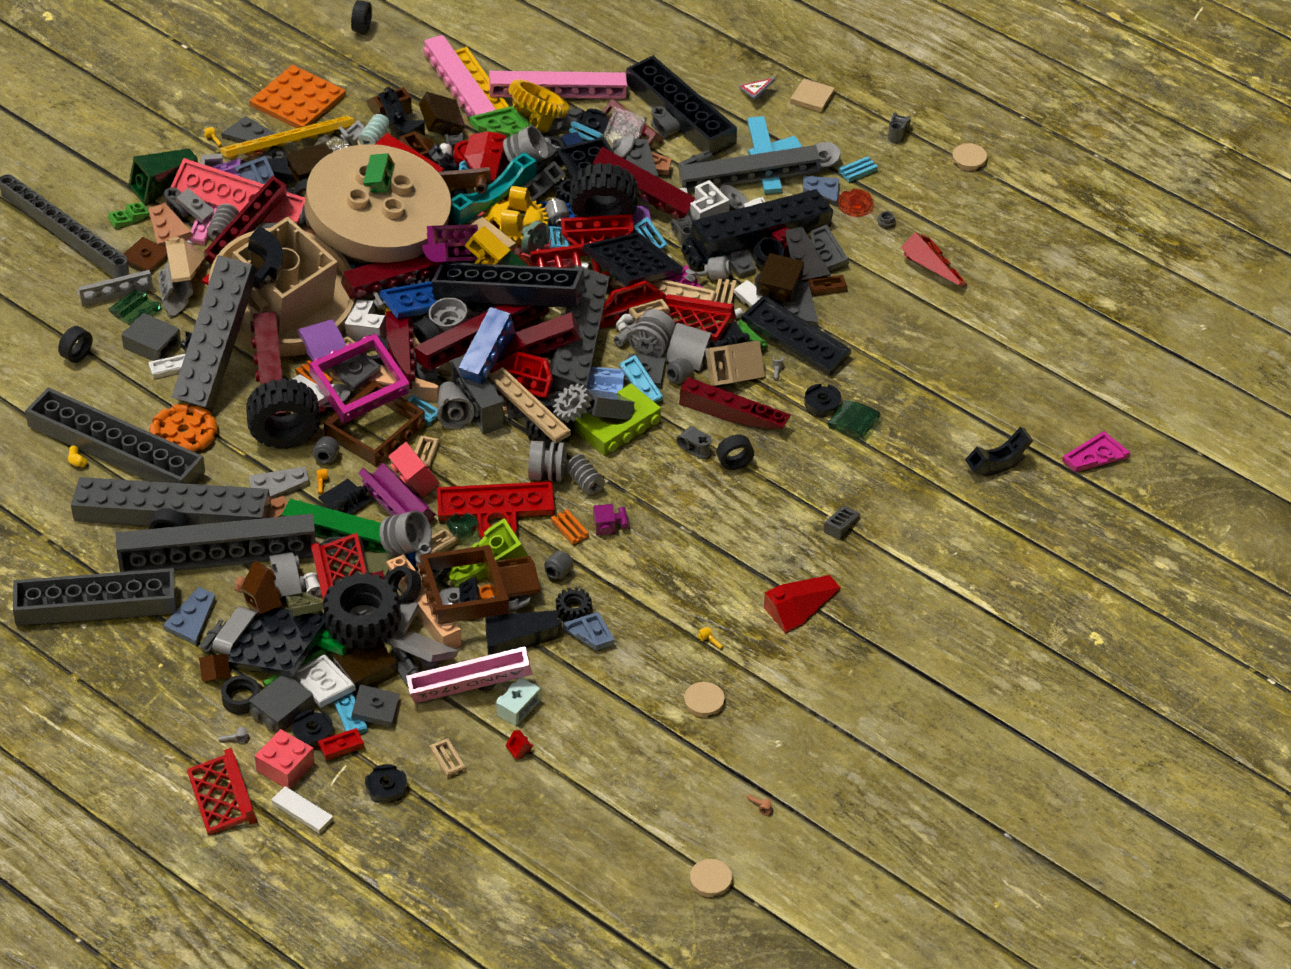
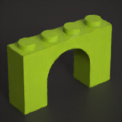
(609, 437)

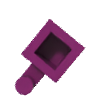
(606, 520)

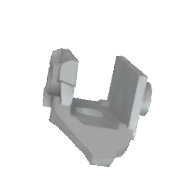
(173, 303)

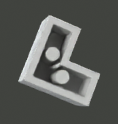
(708, 201)
(364, 321)

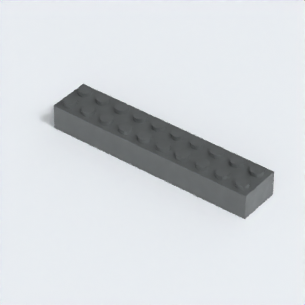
(113, 439)
(136, 501)
(215, 543)

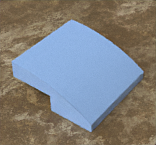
(605, 379)

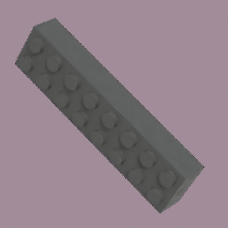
(215, 332)
(573, 361)
(94, 596)

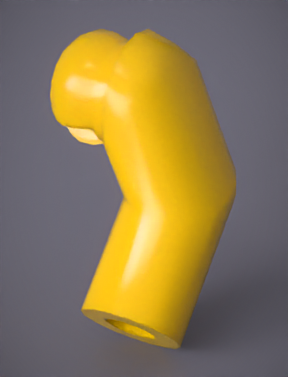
(76, 459)

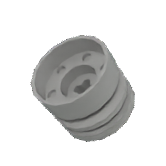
(528, 141)
(448, 313)
(652, 333)
(546, 461)
(405, 532)

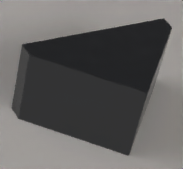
(407, 126)

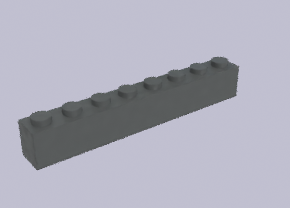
(751, 167)

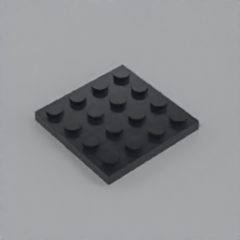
(632, 259)
(277, 642)

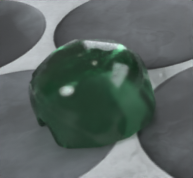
(462, 526)

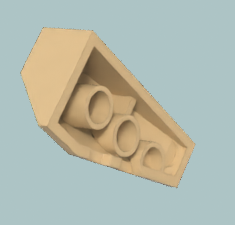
(183, 259)

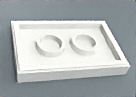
(324, 680)

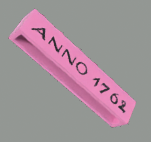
(469, 675)

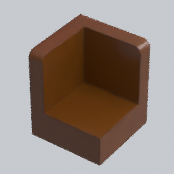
(214, 667)

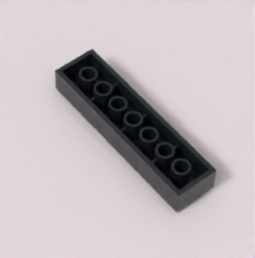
(696, 116)
(751, 224)
(509, 284)

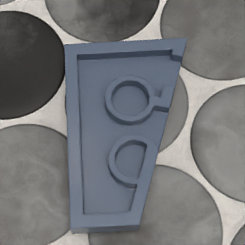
(191, 615)

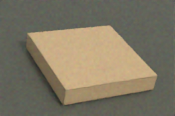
(812, 95)

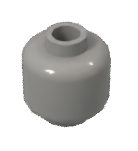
(556, 210)
(718, 268)

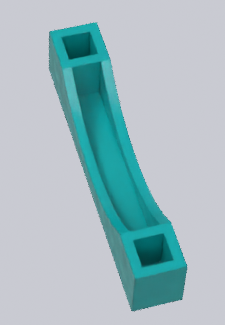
(517, 173)

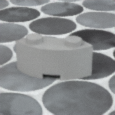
(286, 573)

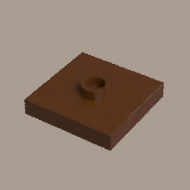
(146, 255)

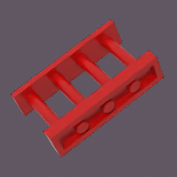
(574, 251)

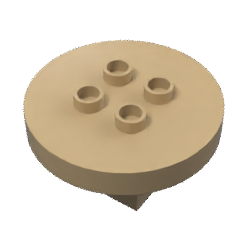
(370, 224)
(305, 291)

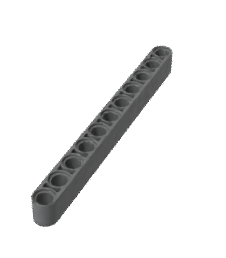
(64, 226)

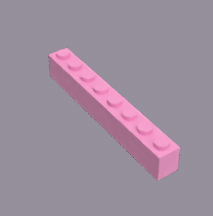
(456, 76)
(565, 84)

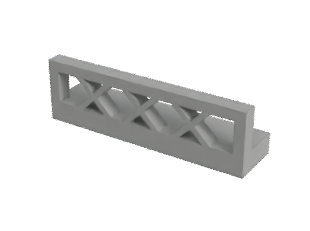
(114, 288)

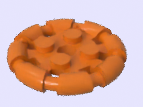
(202, 434)

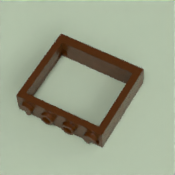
(333, 428)
(464, 610)

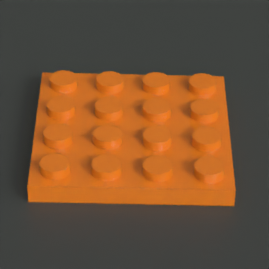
(297, 97)

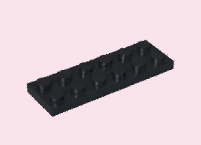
(796, 335)

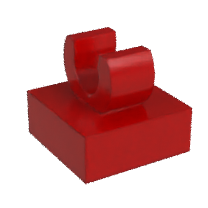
(518, 744)

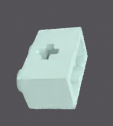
(518, 701)

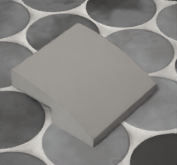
(689, 344)

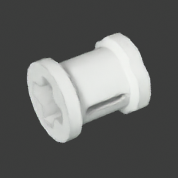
(312, 584)

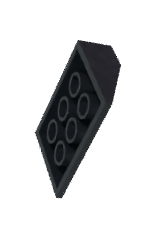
(581, 154)

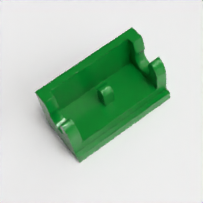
(379, 172)

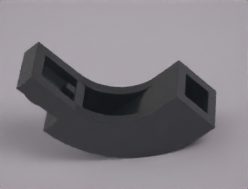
(268, 247)
(1001, 458)

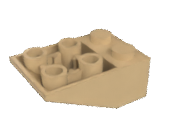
(735, 363)

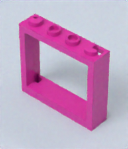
(371, 401)

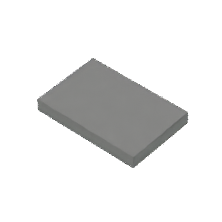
(422, 646)

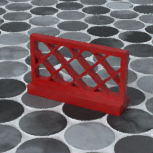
(701, 308)
(324, 567)
(239, 791)

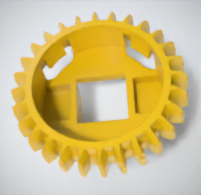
(540, 112)
(511, 221)

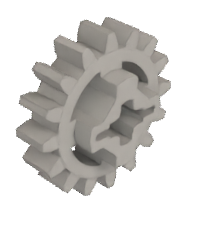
(572, 403)

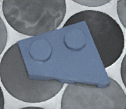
(255, 170)
(825, 185)
(591, 631)

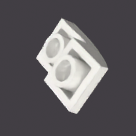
(747, 293)

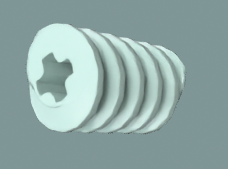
(374, 130)

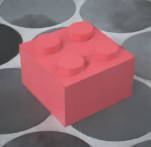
(413, 470)
(284, 759)

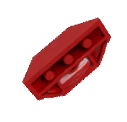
(485, 151)
(596, 228)
(627, 297)
(529, 371)

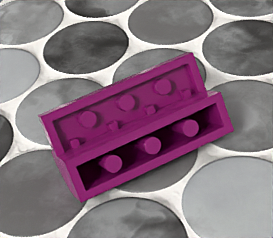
(448, 243)
(393, 492)

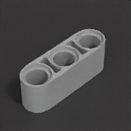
(233, 630)

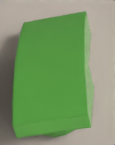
(132, 214)

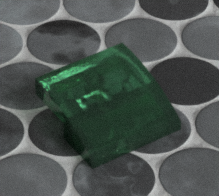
(133, 306)
(854, 419)

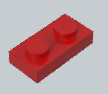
(341, 744)

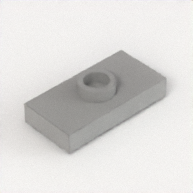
(194, 205)

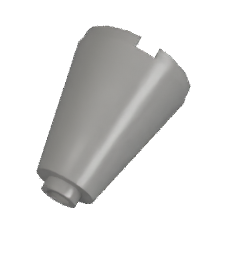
(453, 406)

